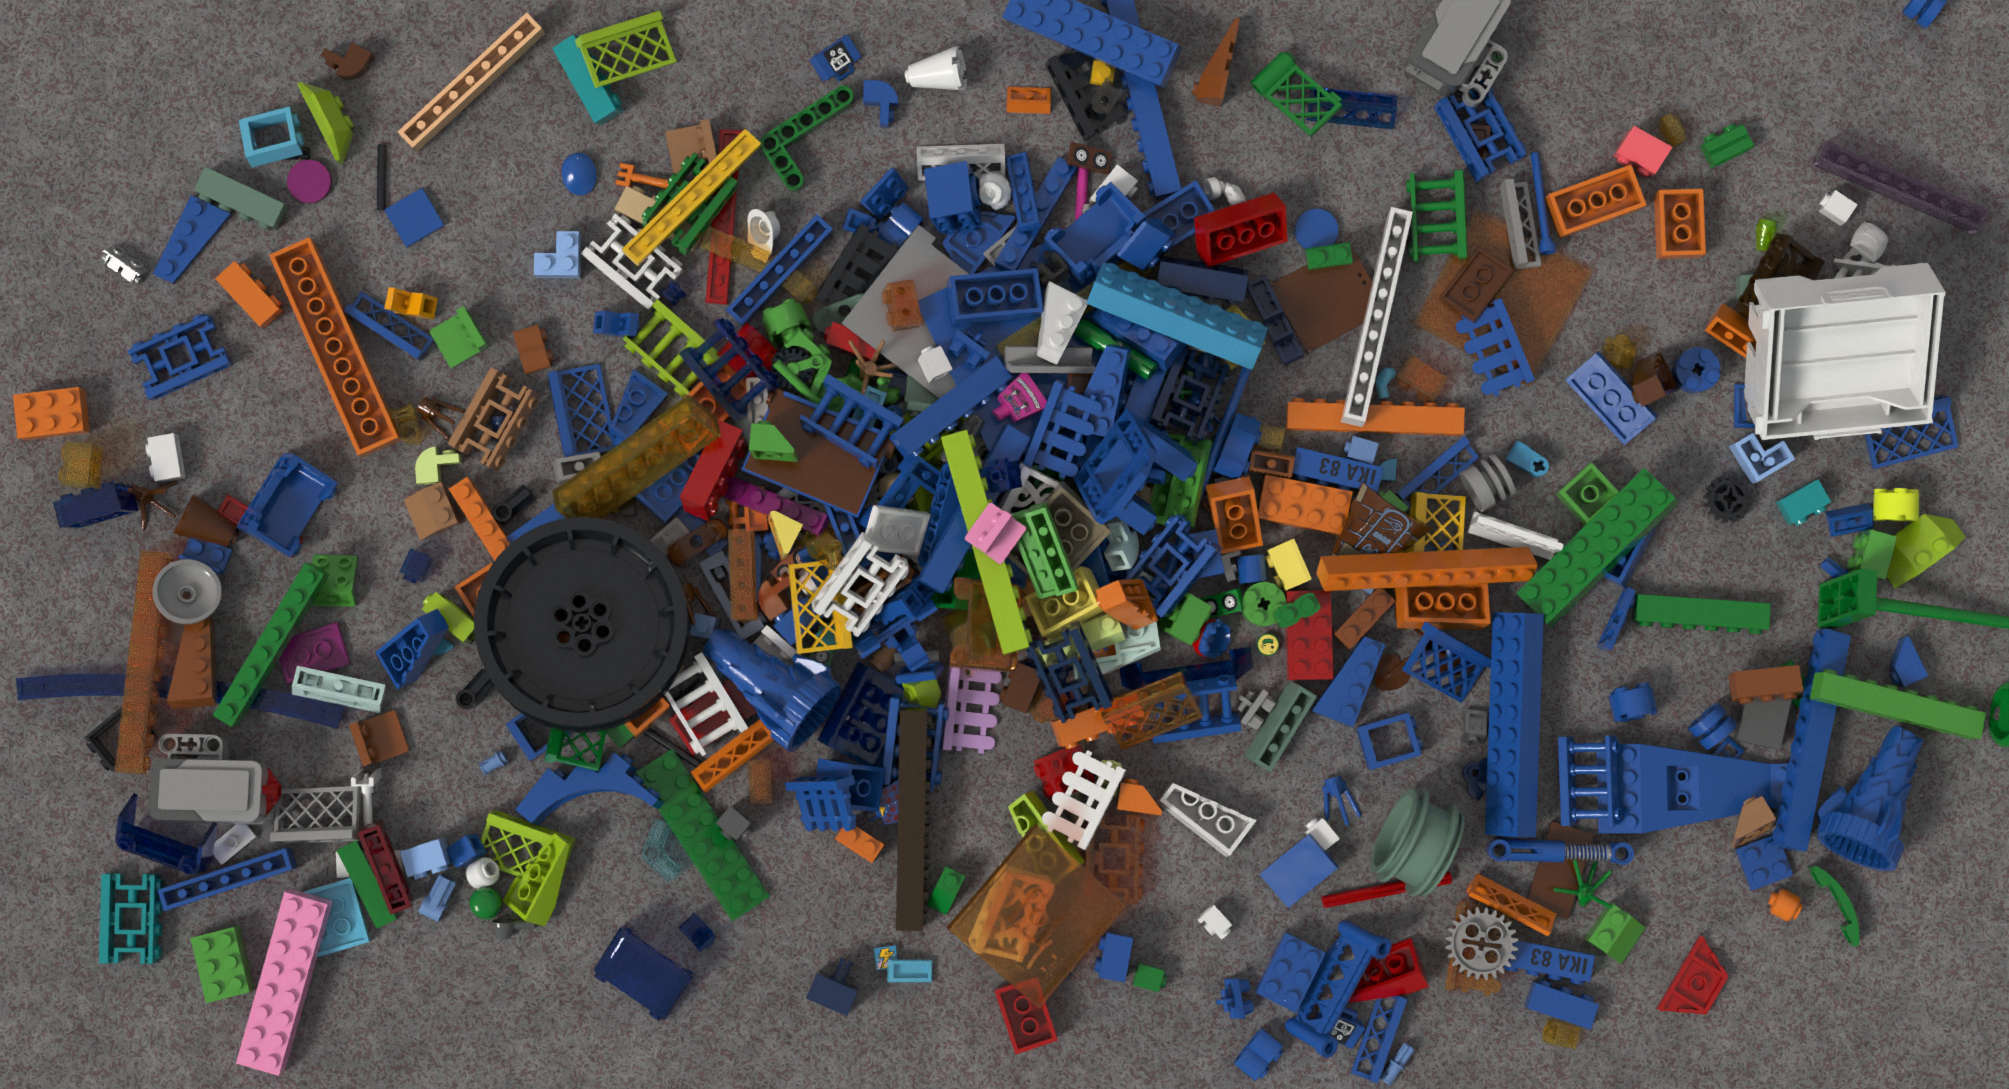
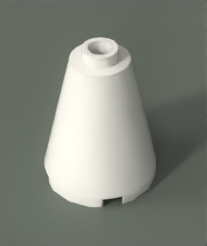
(939, 71)

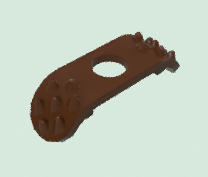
(710, 533)

